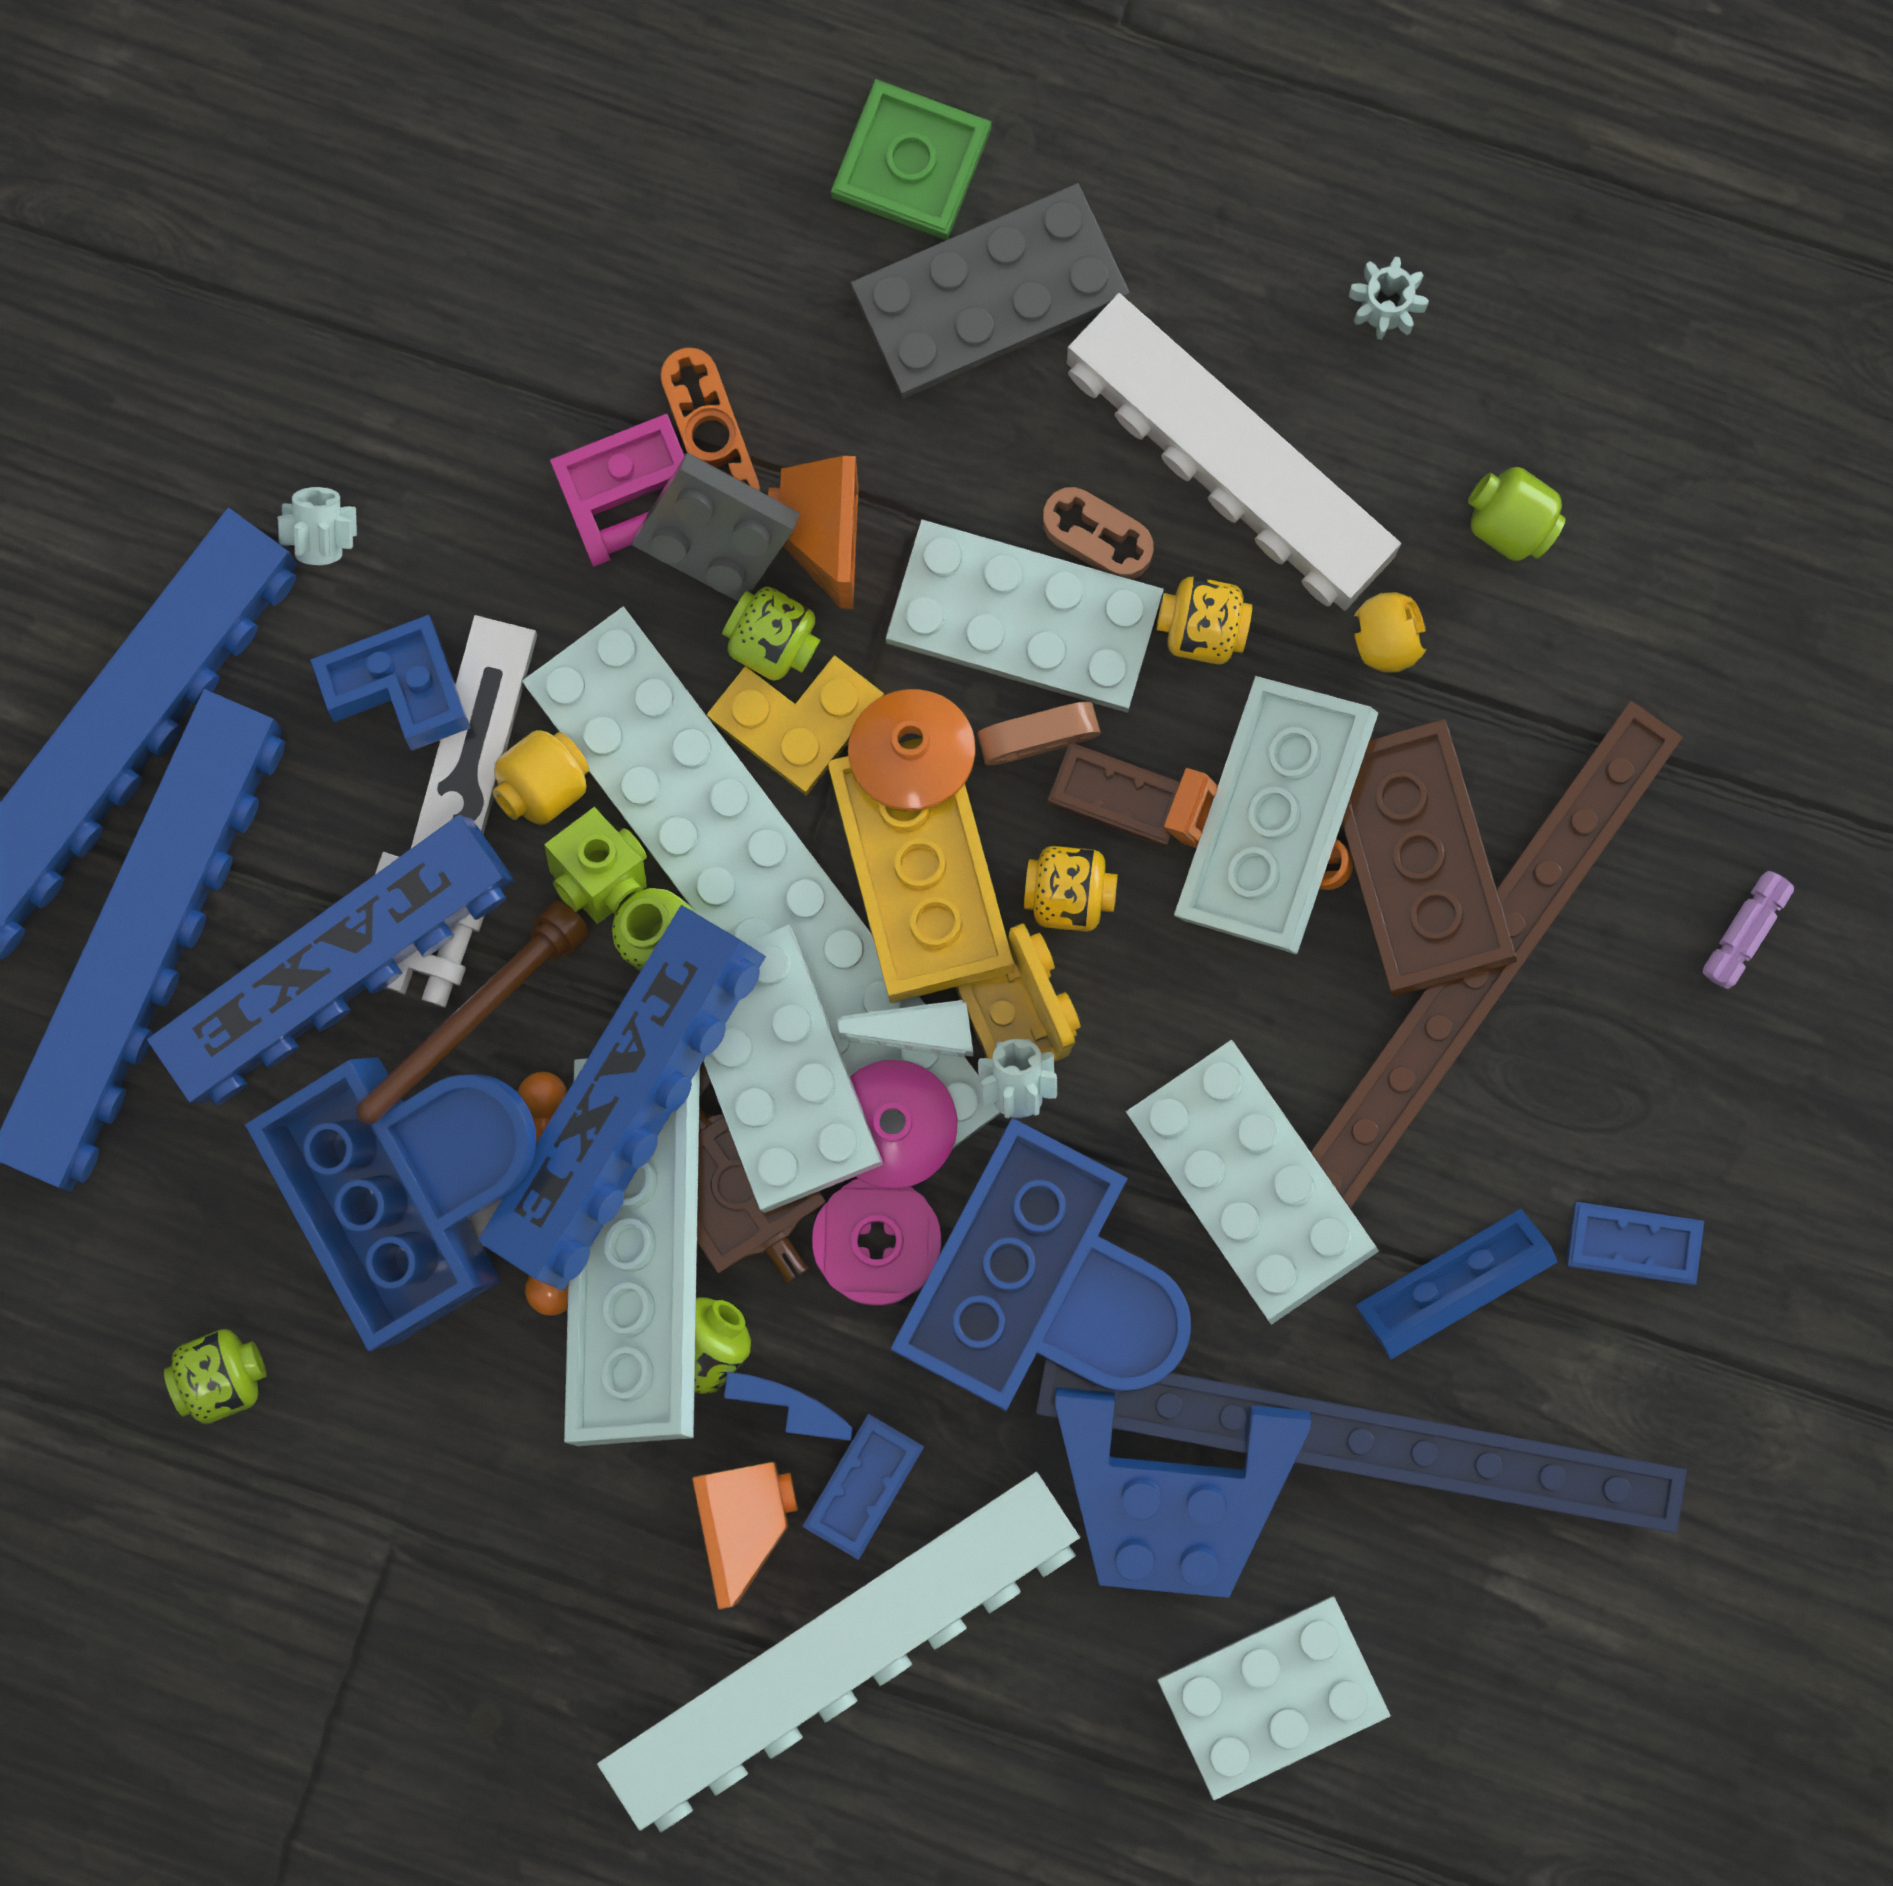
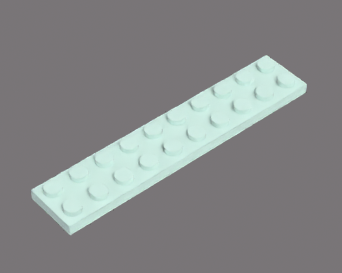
(723, 834)

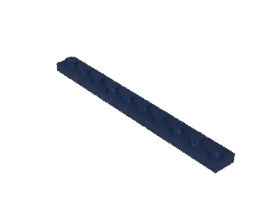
(1401, 1449)

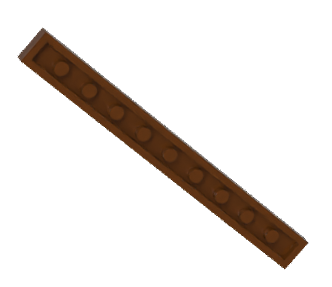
(1530, 901)

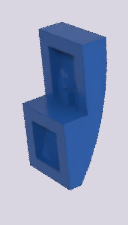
(805, 1414)

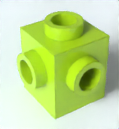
(596, 865)

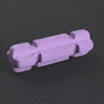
(1748, 929)

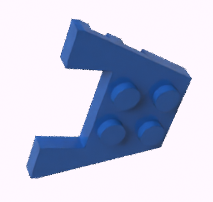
(1174, 1521)

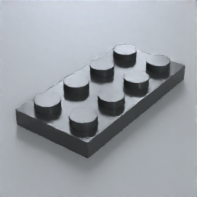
(989, 291)

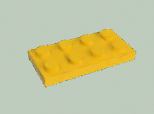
(923, 889)

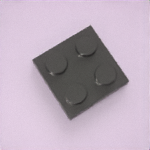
(715, 528)

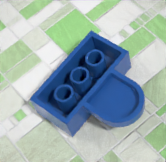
(396, 1195)
(1038, 1279)

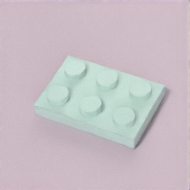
(1273, 1697)

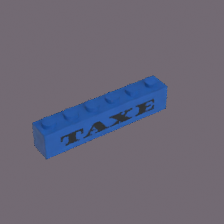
(332, 961)
(623, 1098)

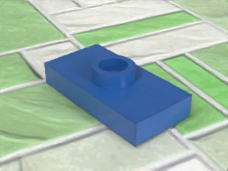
(1634, 1243)
(863, 1486)

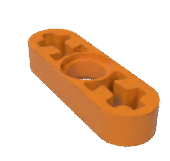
(711, 389)

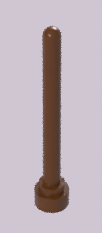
(556, 933)

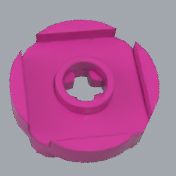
(850, 1266)

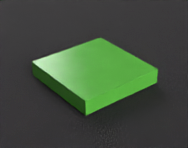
(911, 159)

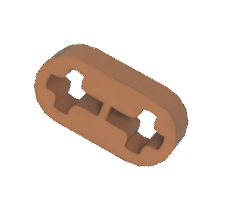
(1105, 521)
(1038, 733)

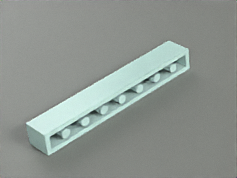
(839, 1651)

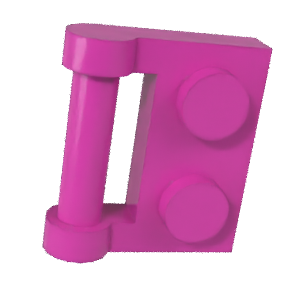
(613, 474)

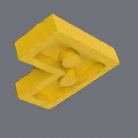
(798, 736)

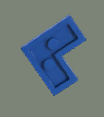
(397, 667)

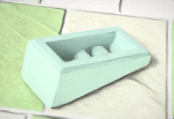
(924, 1028)

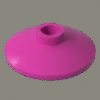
(928, 1115)

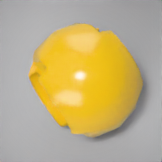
(1390, 632)

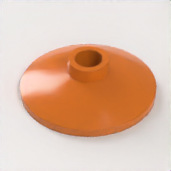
(917, 776)

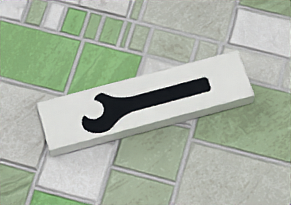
(490, 692)

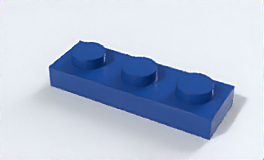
(1456, 1283)

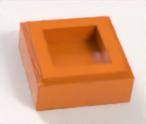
(1191, 807)

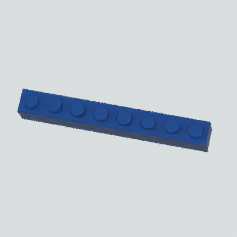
(133, 712)
(139, 941)

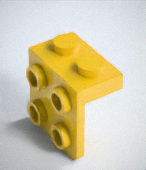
(1022, 1001)

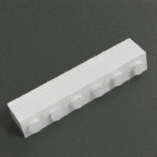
(1230, 453)

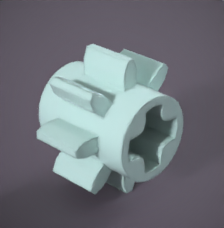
(1390, 281)
(317, 526)
(1017, 1078)

